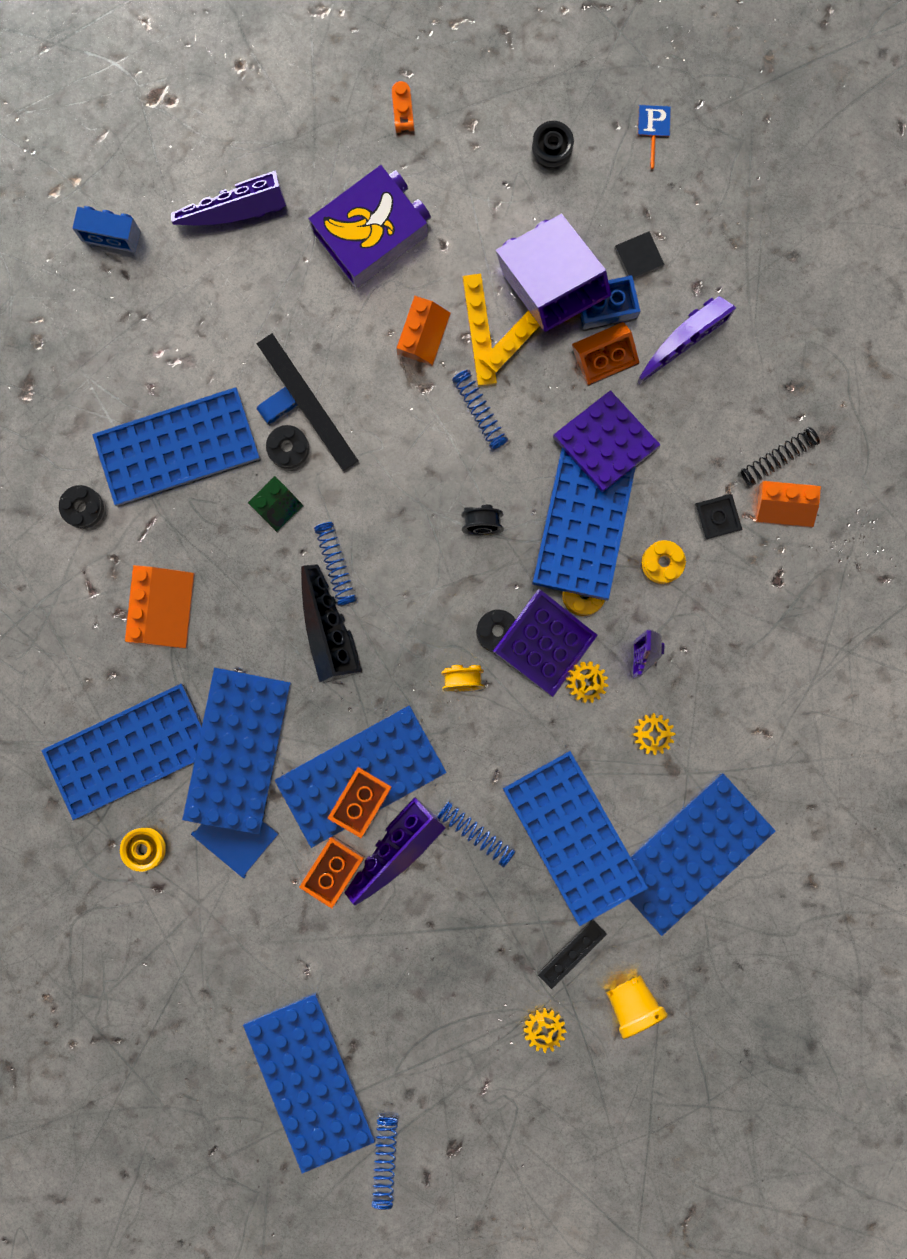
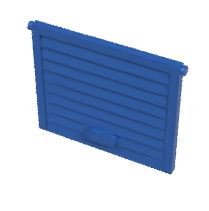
(235, 847)

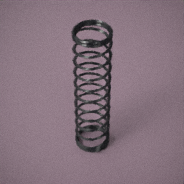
(808, 430)

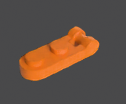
(402, 106)

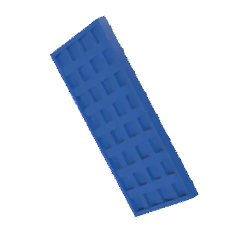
(176, 446)
(582, 532)
(389, 750)
(125, 751)
(236, 751)
(575, 838)
(696, 852)
(309, 1083)

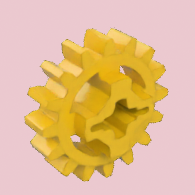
(582, 687)
(645, 734)
(535, 1034)

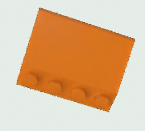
(159, 607)

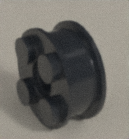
(552, 155)
(282, 436)
(69, 507)
(482, 521)
(488, 622)

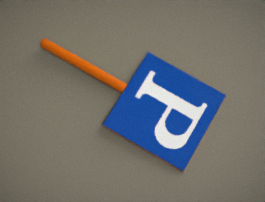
(654, 122)

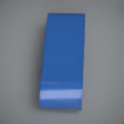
(276, 406)

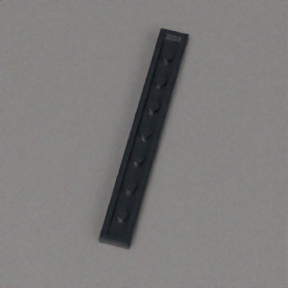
(307, 402)

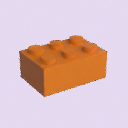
(359, 802)
(331, 872)

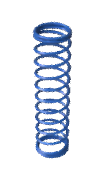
(466, 375)
(347, 599)
(503, 862)
(385, 1122)

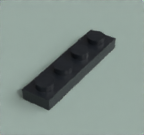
(572, 954)

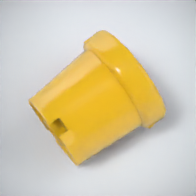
(635, 1007)

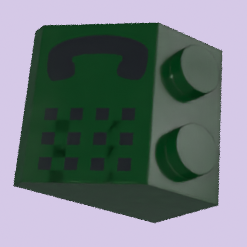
(276, 504)

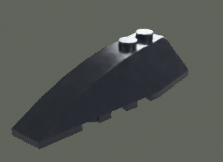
(328, 638)

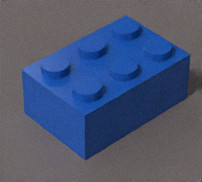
(106, 228)
(618, 307)

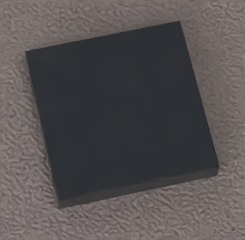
(639, 255)
(718, 517)

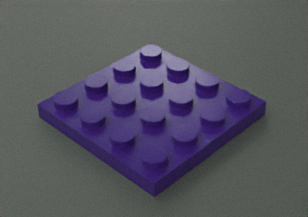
(606, 441)
(545, 642)

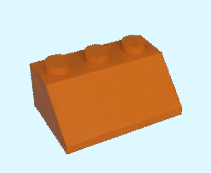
(423, 331)
(606, 353)
(787, 503)

